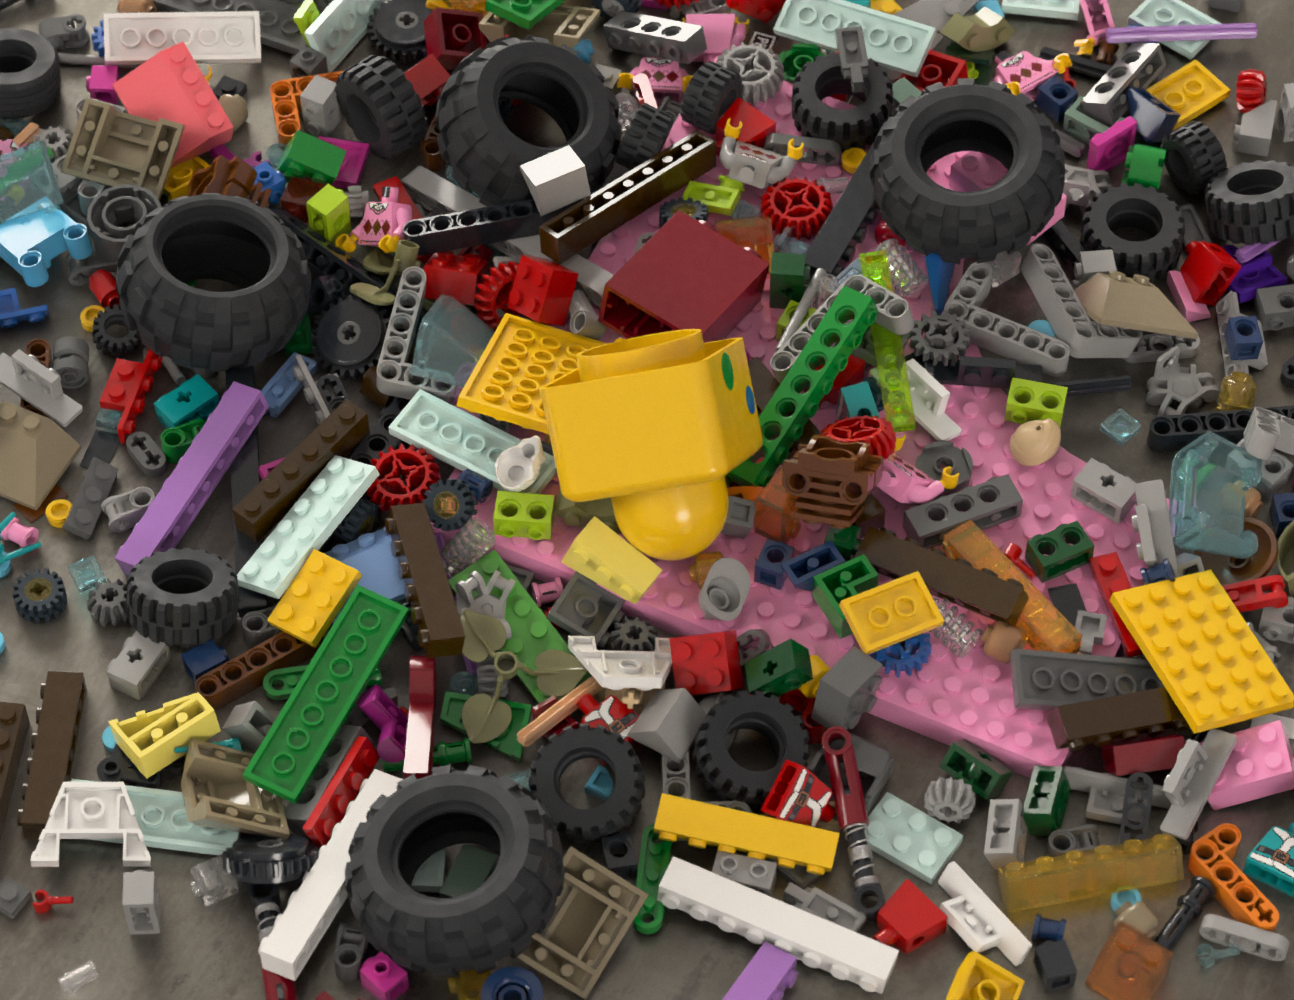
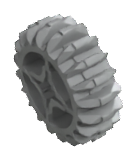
(759, 70)

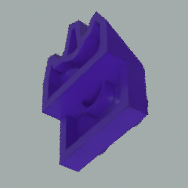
(1254, 275)

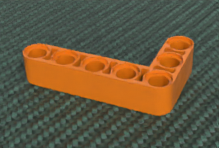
(287, 103)

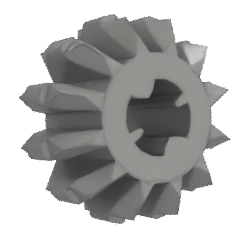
(56, 139)
(949, 799)

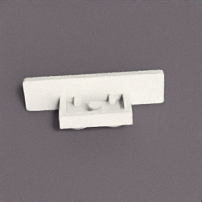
(928, 402)
(978, 918)

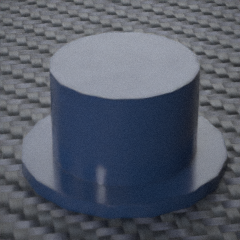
(512, 984)

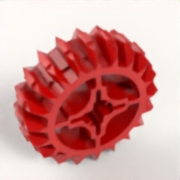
(795, 202)
(495, 293)
(864, 429)
(414, 468)

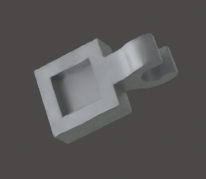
(1091, 628)

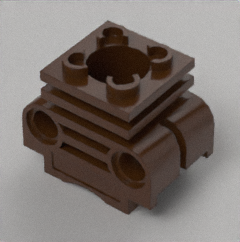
(229, 179)
(831, 480)

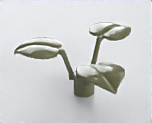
(378, 263)
(487, 717)

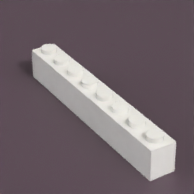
(322, 890)
(769, 920)

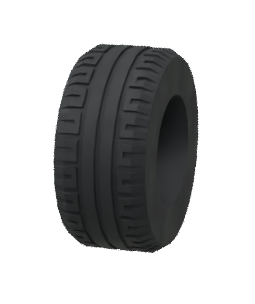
(27, 73)

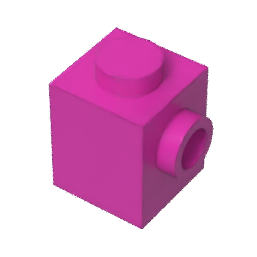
(101, 82)
(383, 977)

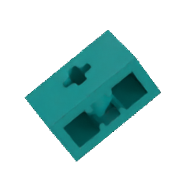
(186, 403)

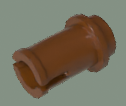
(1107, 51)

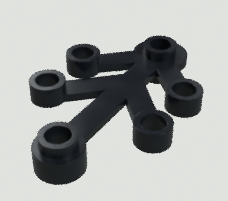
(124, 772)

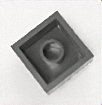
(847, 690)

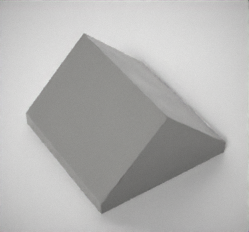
(556, 180)
(669, 723)

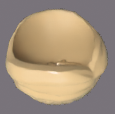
(1035, 442)

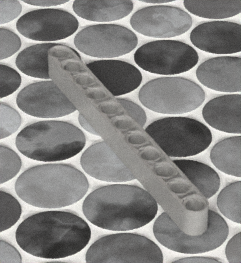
(438, 193)

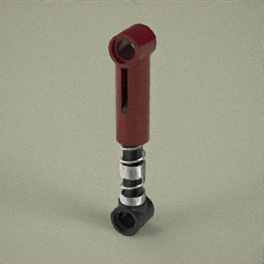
(852, 818)
(266, 912)

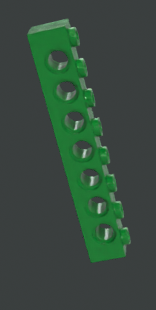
(847, 306)

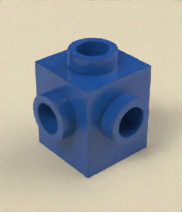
(271, 179)

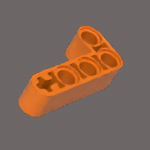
(1259, 910)

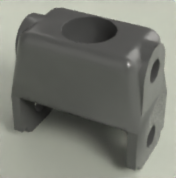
(873, 766)

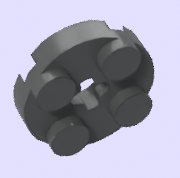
(945, 453)

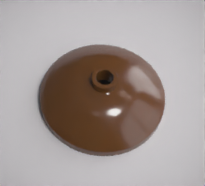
(1228, 568)

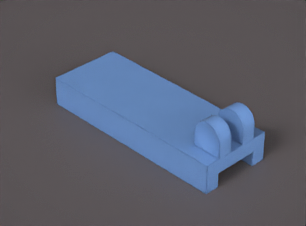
(284, 386)

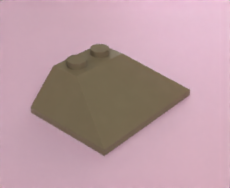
(561, 26)
(121, 148)
(1132, 305)
(31, 455)
(222, 799)
(585, 926)

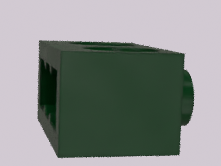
(1061, 555)
(1046, 800)

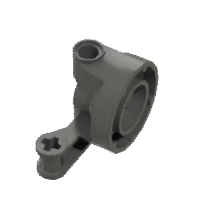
(111, 221)

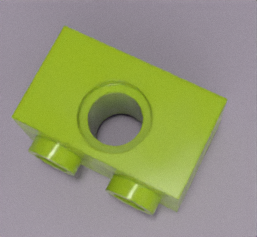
(329, 213)

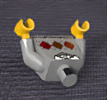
(754, 164)

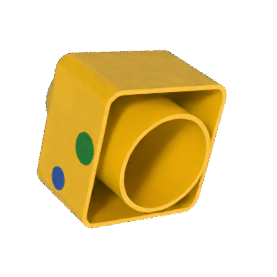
(656, 433)

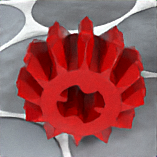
(1250, 90)

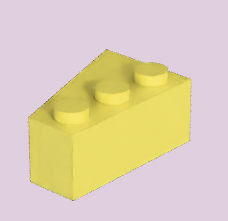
(611, 561)
(154, 735)

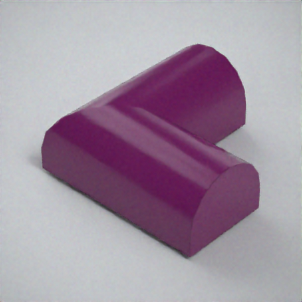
(389, 720)

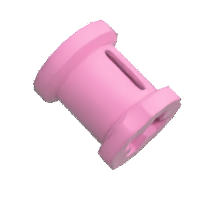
(20, 533)
(537, 591)

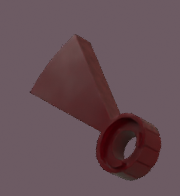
(421, 717)

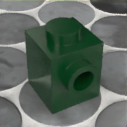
(845, 540)

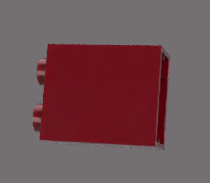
(684, 281)

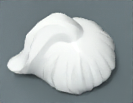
(520, 464)

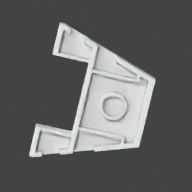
(624, 668)
(91, 812)

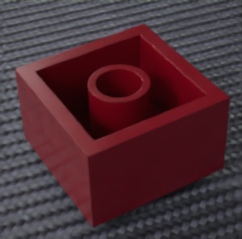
(453, 35)

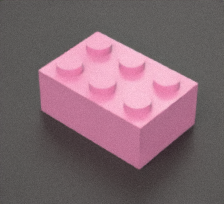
(1256, 767)

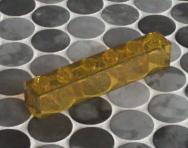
(1040, 621)
(1090, 873)

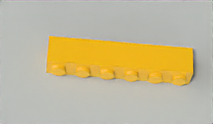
(746, 833)

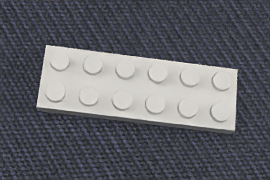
(207, 35)

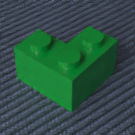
(311, 158)
(841, 583)

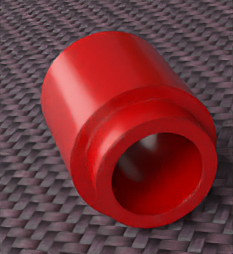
(104, 288)

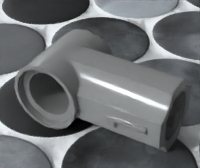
(583, 317)

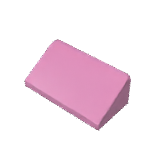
(1187, 307)

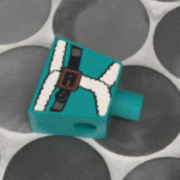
(856, 401)
(1274, 860)

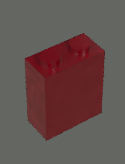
(1142, 753)

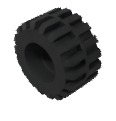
(710, 95)
(644, 136)
(1193, 156)

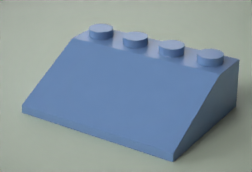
(374, 560)

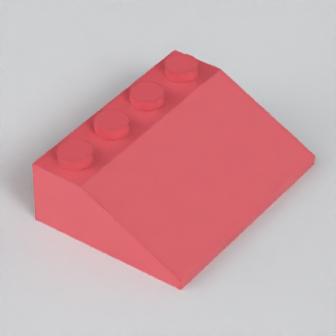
(176, 91)

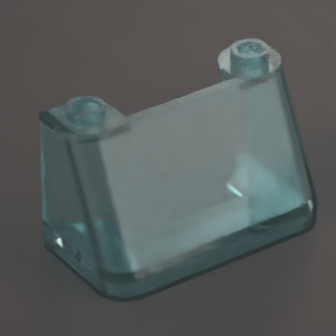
(28, 182)
(450, 342)
(1209, 497)

